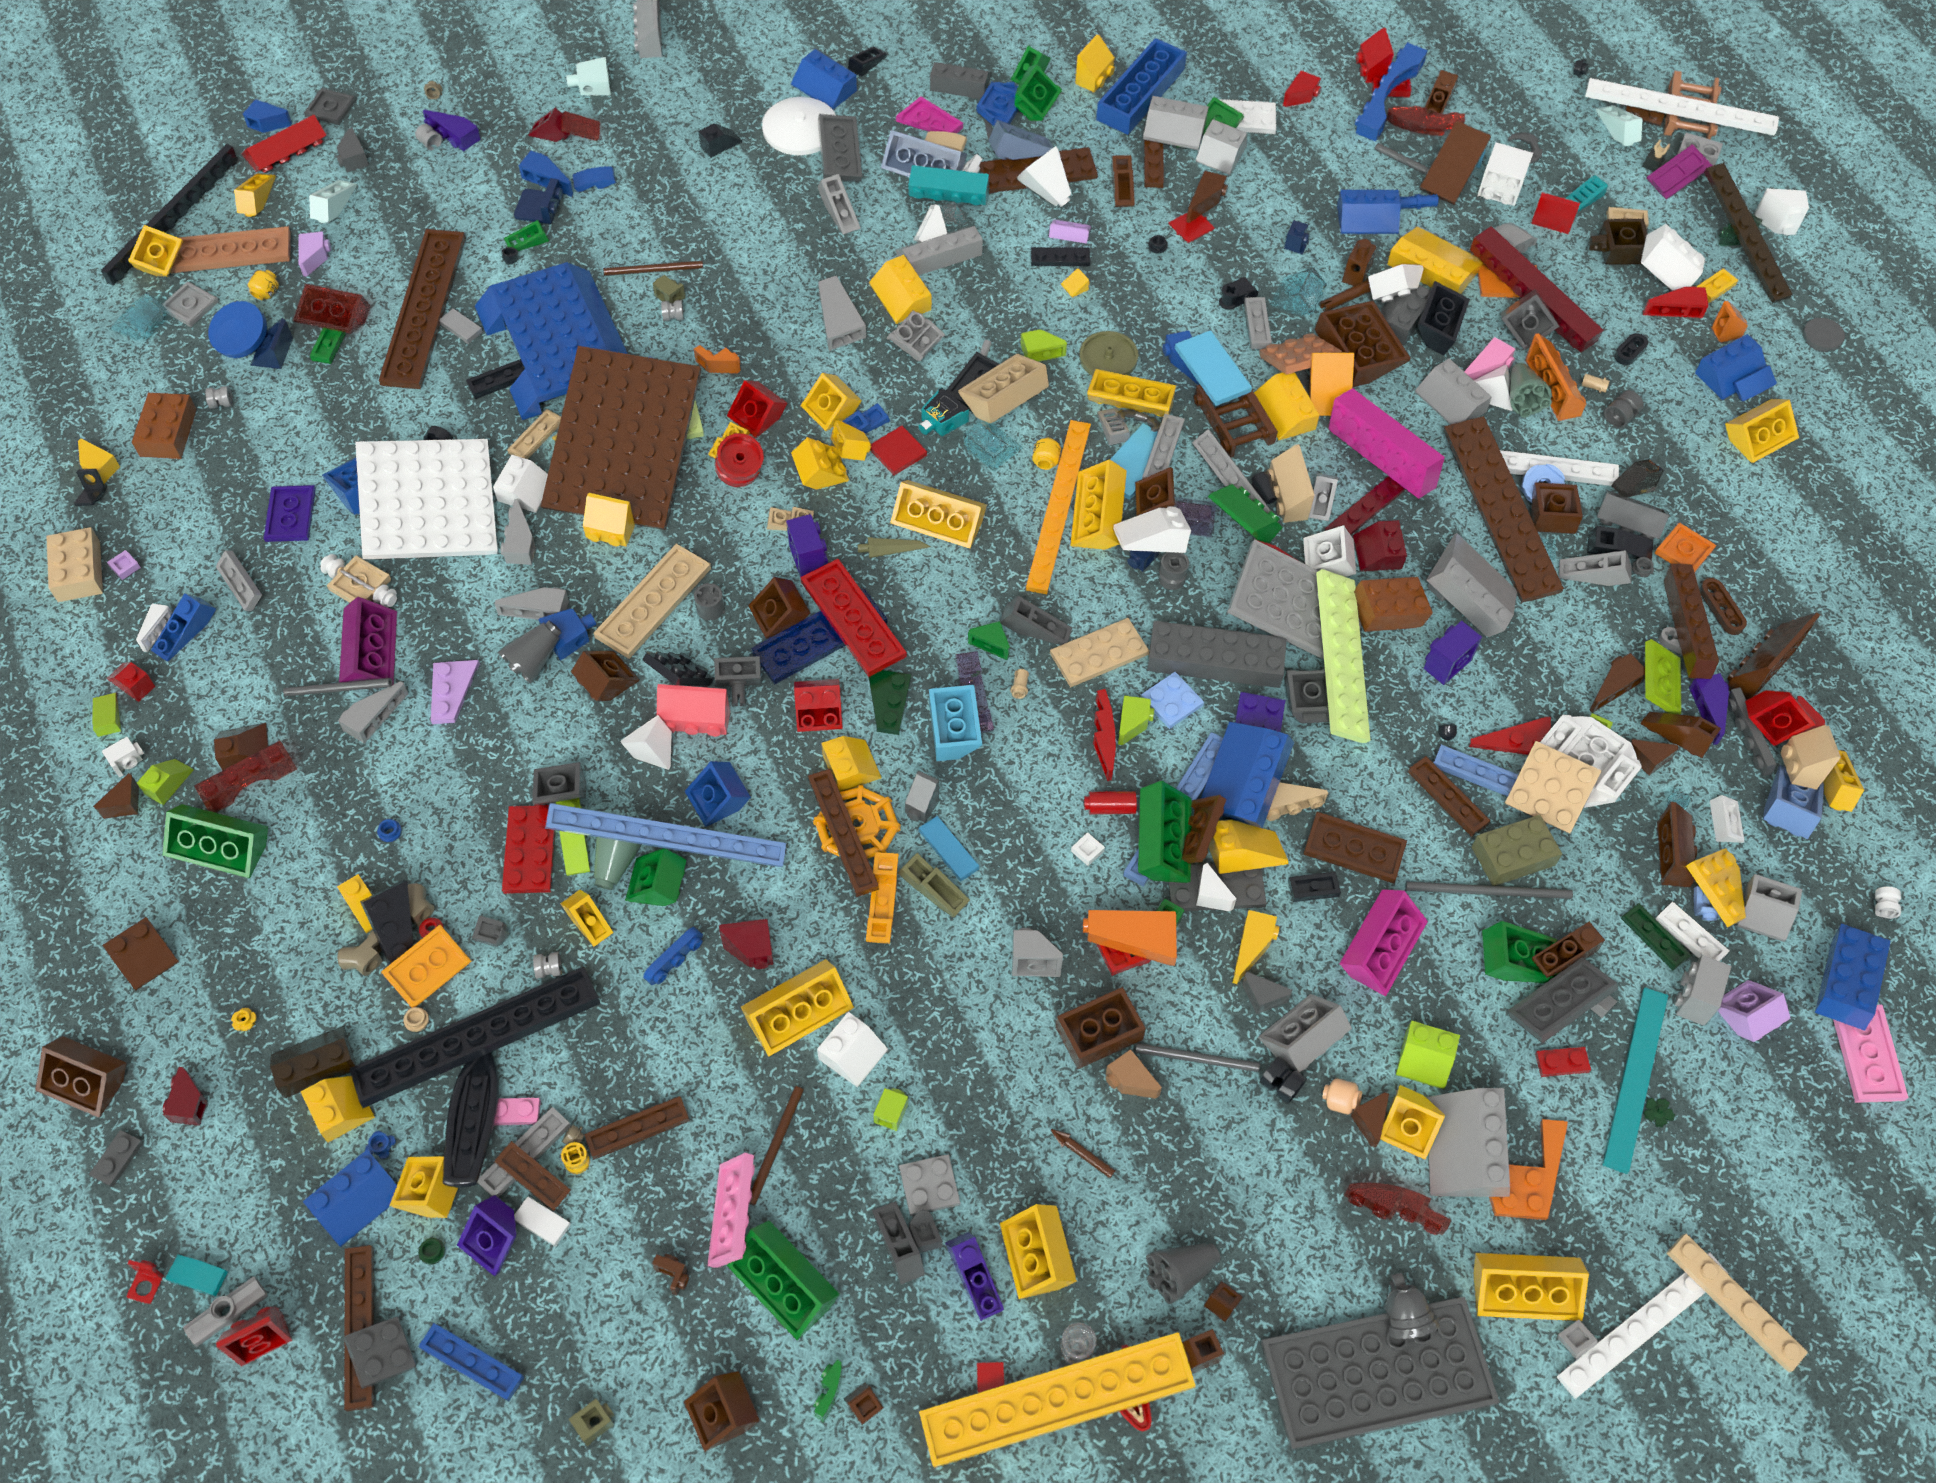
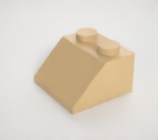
(1810, 757)

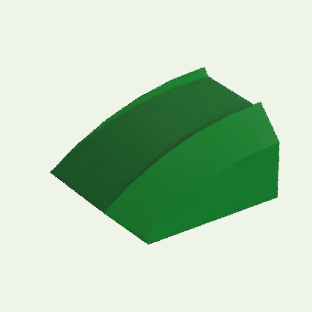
(1036, 94)

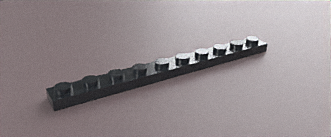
(174, 209)

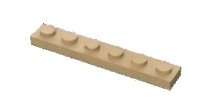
(1737, 1303)

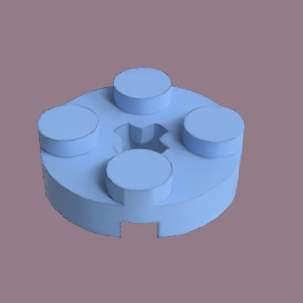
(1540, 473)

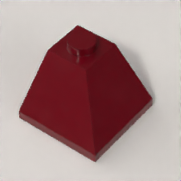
(748, 942)

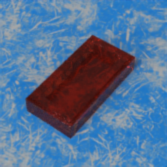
(580, 126)

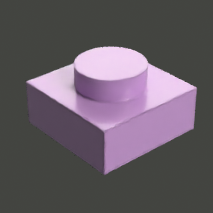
(123, 565)

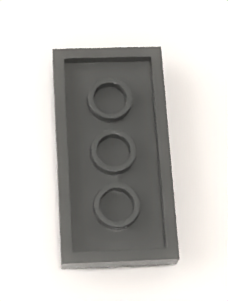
(840, 147)
(1244, 885)
(1562, 1000)

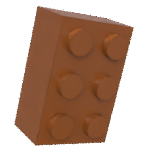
(164, 425)
(1392, 604)

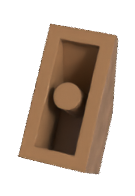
(1132, 1077)

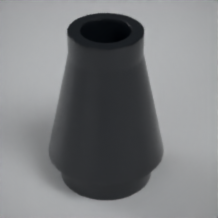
(1264, 486)

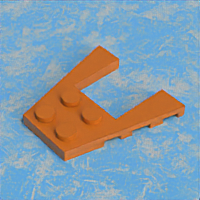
(1534, 1186)

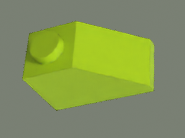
(1042, 345)
(1134, 717)
(164, 779)

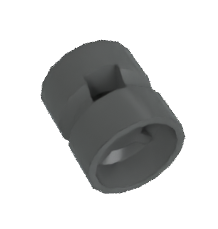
(1623, 409)
(1173, 570)

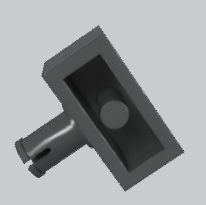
(737, 673)

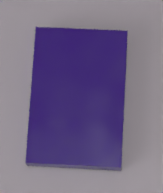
(289, 513)

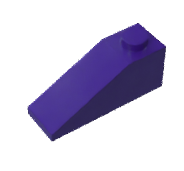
(1712, 701)

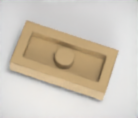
(1623, 213)

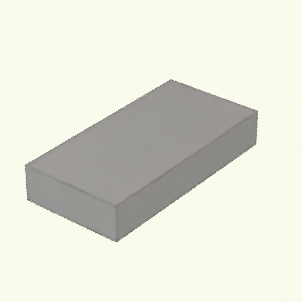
(460, 326)

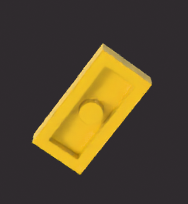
(1718, 284)

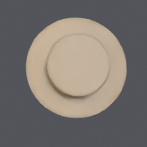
(416, 1019)

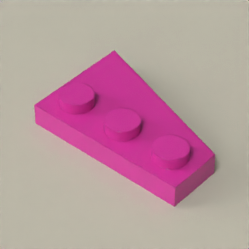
(928, 117)

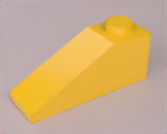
(253, 194)
(1842, 785)
(1256, 939)

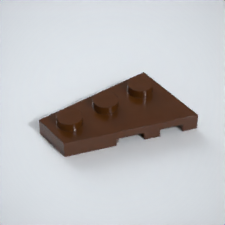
(1203, 828)

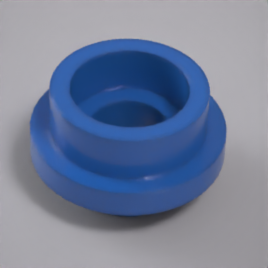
(386, 825)

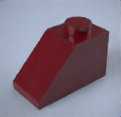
(549, 127)

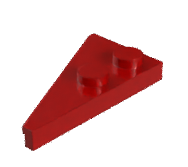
(1514, 739)

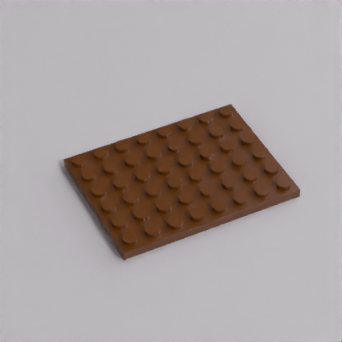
(622, 434)

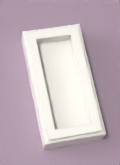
(541, 1221)

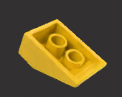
(1245, 847)

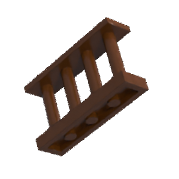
(1256, 416)

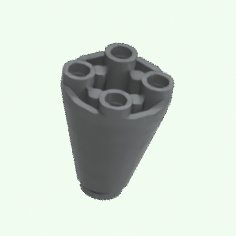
(531, 650)
(1180, 1269)

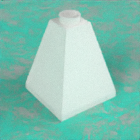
(1048, 178)

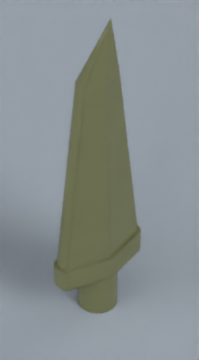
(882, 547)

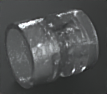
(1077, 1343)

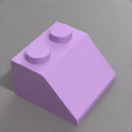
(1754, 1010)

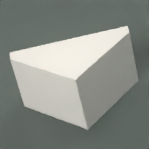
(932, 225)
(1213, 891)

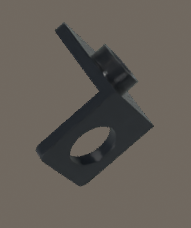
(91, 491)

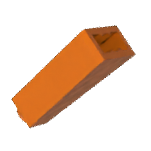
(1135, 932)

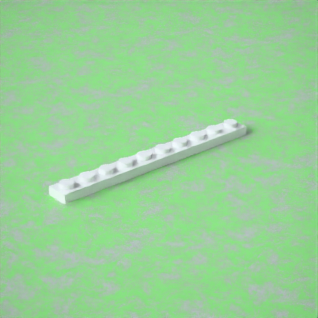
(1682, 106)

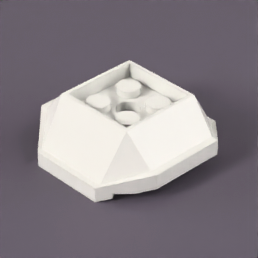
(1599, 747)

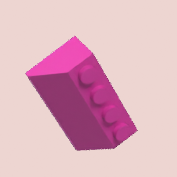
(1384, 941)

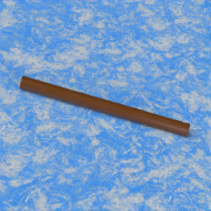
(653, 268)
(775, 1144)

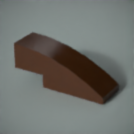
(1122, 180)

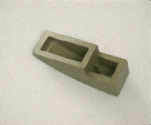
(933, 885)

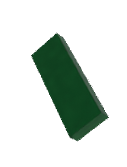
(1656, 937)

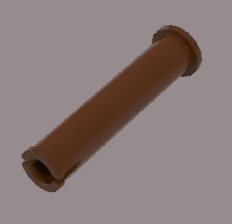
(1346, 296)

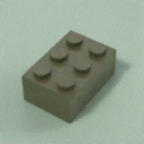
(1516, 850)

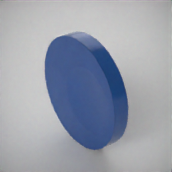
(237, 329)

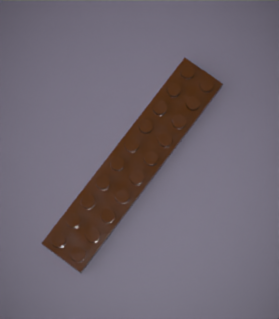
(422, 309)
(1503, 510)

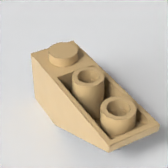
(1294, 798)

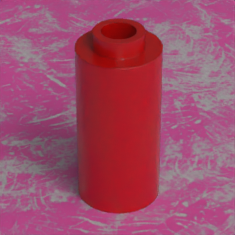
(1110, 802)

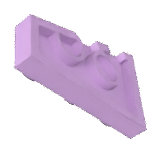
(449, 689)

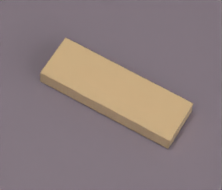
(535, 435)

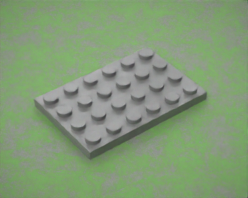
(1279, 597)

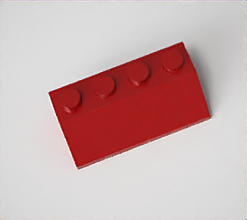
(285, 143)

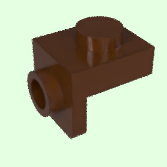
(670, 1266)

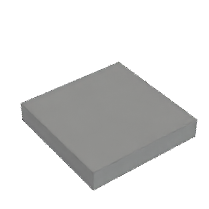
(189, 304)

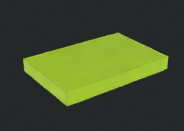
(1662, 677)

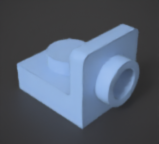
(1703, 906)

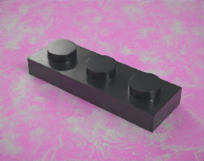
(1060, 256)
(495, 379)

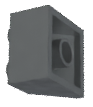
(1529, 317)
(558, 783)

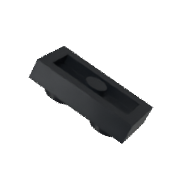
(1314, 886)

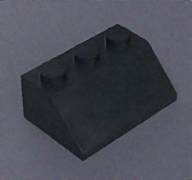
(1442, 318)

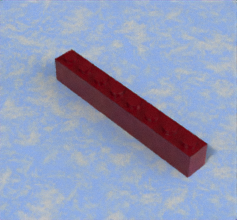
(1524, 277)

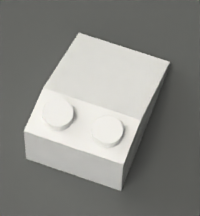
(1155, 531)

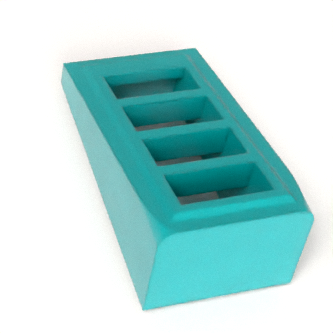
(1593, 184)

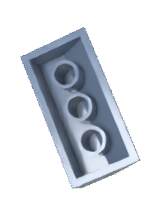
(906, 150)

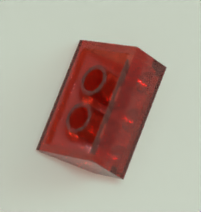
(331, 309)

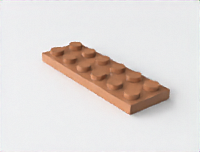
(233, 249)

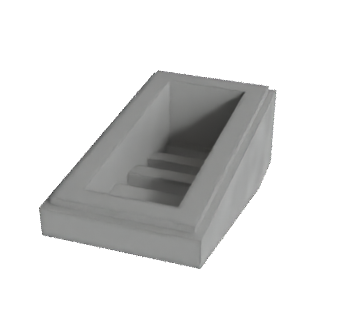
(1117, 436)

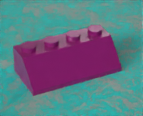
(367, 641)

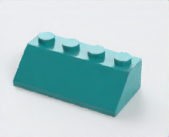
(949, 185)

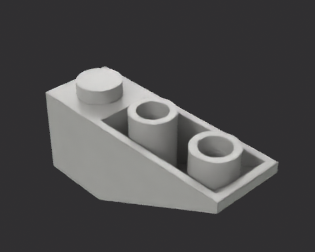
(519, 542)

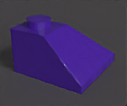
(489, 1234)

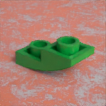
(831, 1382)

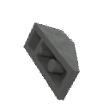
(1034, 622)
(899, 1243)

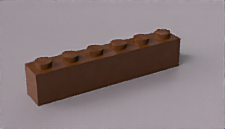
(1690, 621)

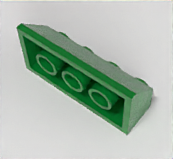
(1163, 833)
(213, 840)
(783, 1280)

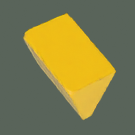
(1076, 283)

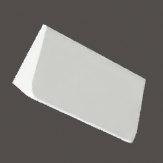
(1726, 820)

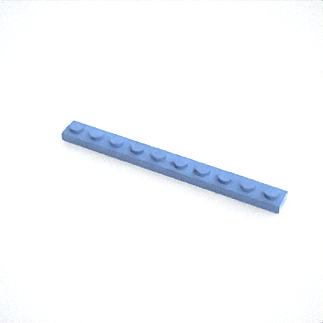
(665, 835)

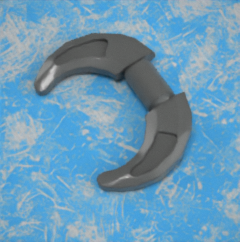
(1529, 139)
(1139, 416)

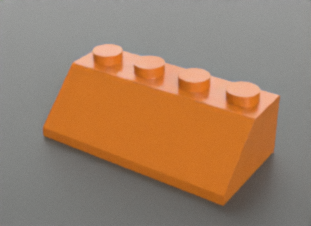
(1546, 362)

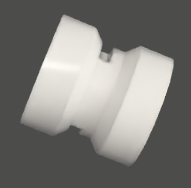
(1888, 902)

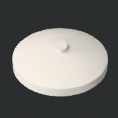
(793, 125)

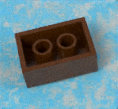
(1100, 1028)

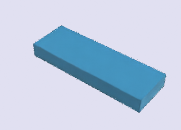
(948, 848)

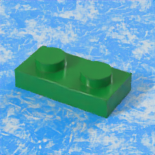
(327, 345)

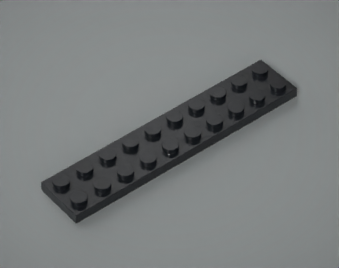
(473, 1037)

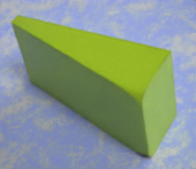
(105, 715)

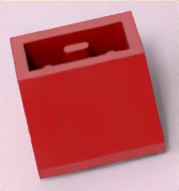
(818, 705)

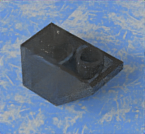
(1638, 479)

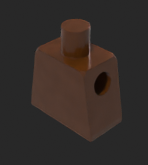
(1363, 255)

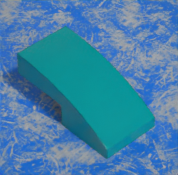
(196, 1275)

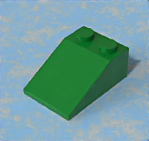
(1510, 951)

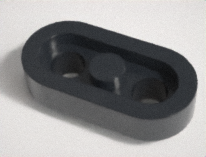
(1628, 351)

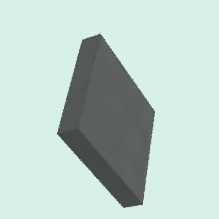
(330, 106)

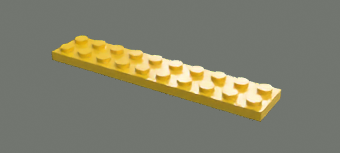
(1056, 1399)

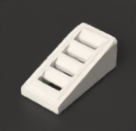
(153, 625)

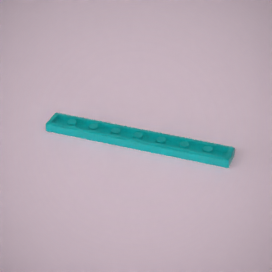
(1635, 1081)

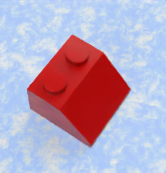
(1375, 56)
(756, 408)
(1778, 715)

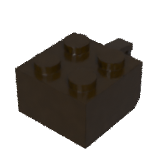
(1620, 241)

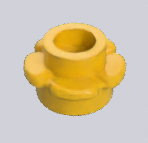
(244, 1025)

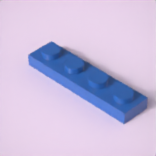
(471, 1362)

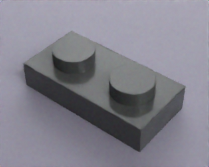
(116, 1158)

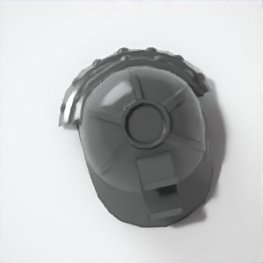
(1409, 1311)

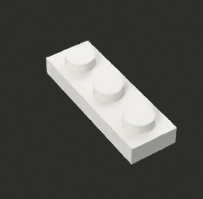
(1691, 933)

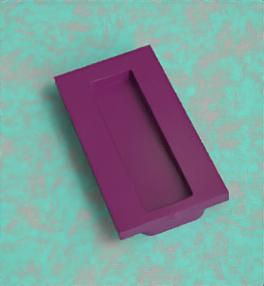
(1679, 172)

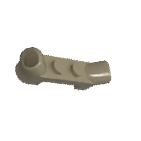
(366, 956)

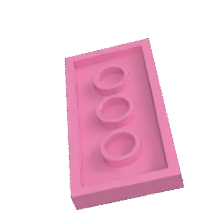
(1871, 1061)
(731, 1210)

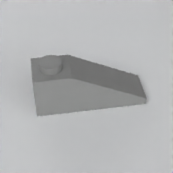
(838, 204)
(1599, 569)
(533, 603)
(369, 713)

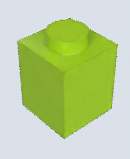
(891, 1108)

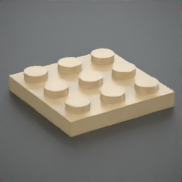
(1553, 787)

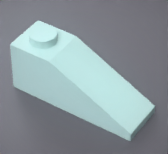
(1621, 124)
(330, 201)

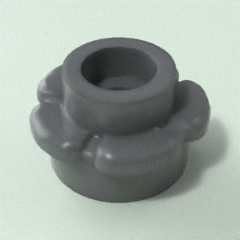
(1643, 562)

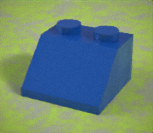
(717, 792)

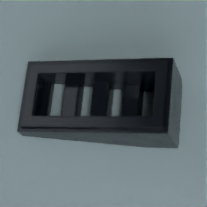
(861, 64)

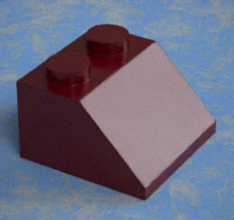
(1380, 547)

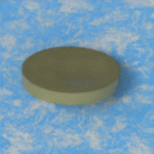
(1108, 352)

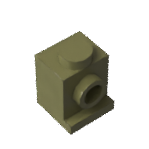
(668, 289)
(582, 1420)

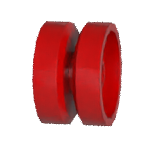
(739, 460)

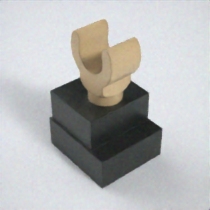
(1656, 157)

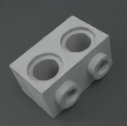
(1707, 147)

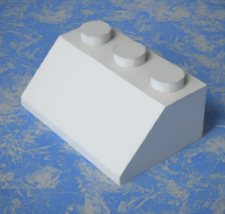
(1672, 258)

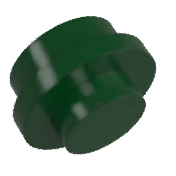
(431, 1251)

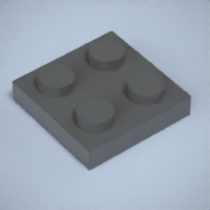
(379, 1352)

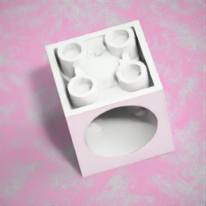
(1505, 174)

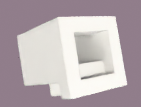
(123, 755)

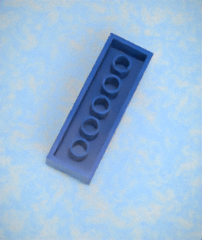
(1146, 77)

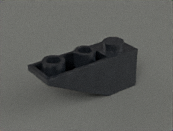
(1609, 540)

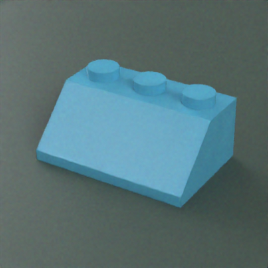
(954, 721)

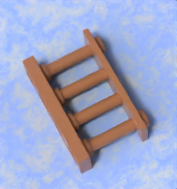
(1675, 86)

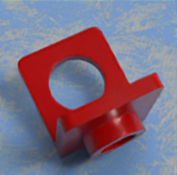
(145, 1272)

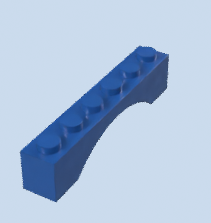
(1407, 66)

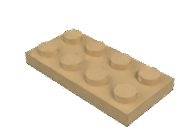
(1099, 652)

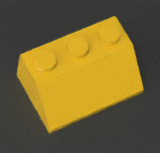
(901, 289)
(1288, 405)
(1763, 429)
(1037, 1251)

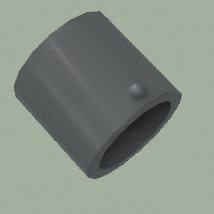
(709, 601)

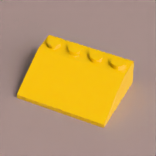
(1439, 258)

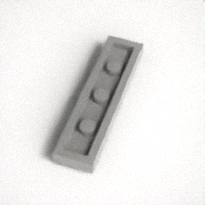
(1164, 445)
(534, 1143)

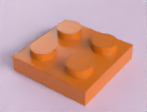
(1685, 547)

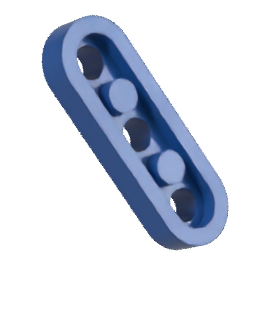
(673, 956)

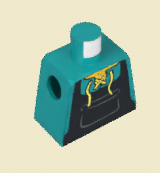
(943, 414)

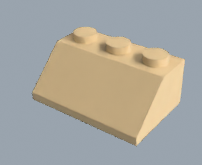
(1291, 485)

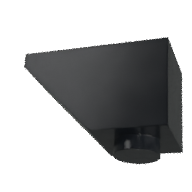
(717, 139)

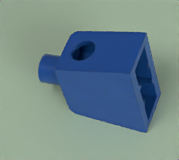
(573, 630)

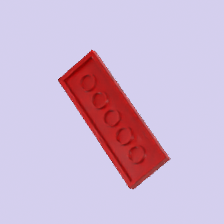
(853, 617)

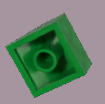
(656, 878)

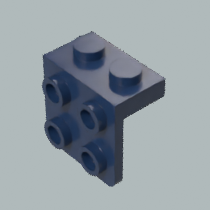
(539, 204)

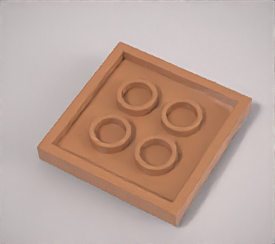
(1295, 353)

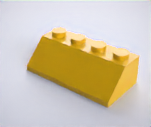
(1131, 393)
(1098, 505)
(938, 513)
(797, 1007)
(1530, 1286)

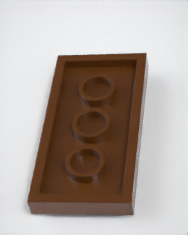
(1355, 847)

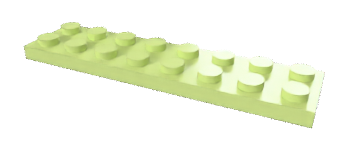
(1343, 657)

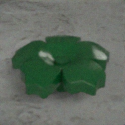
(1658, 1111)

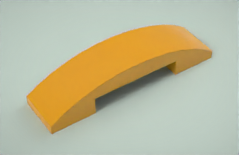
(883, 900)

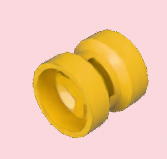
(578, 1163)

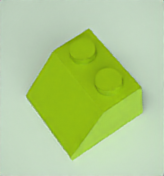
(1427, 1054)

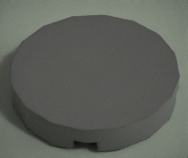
(1823, 334)

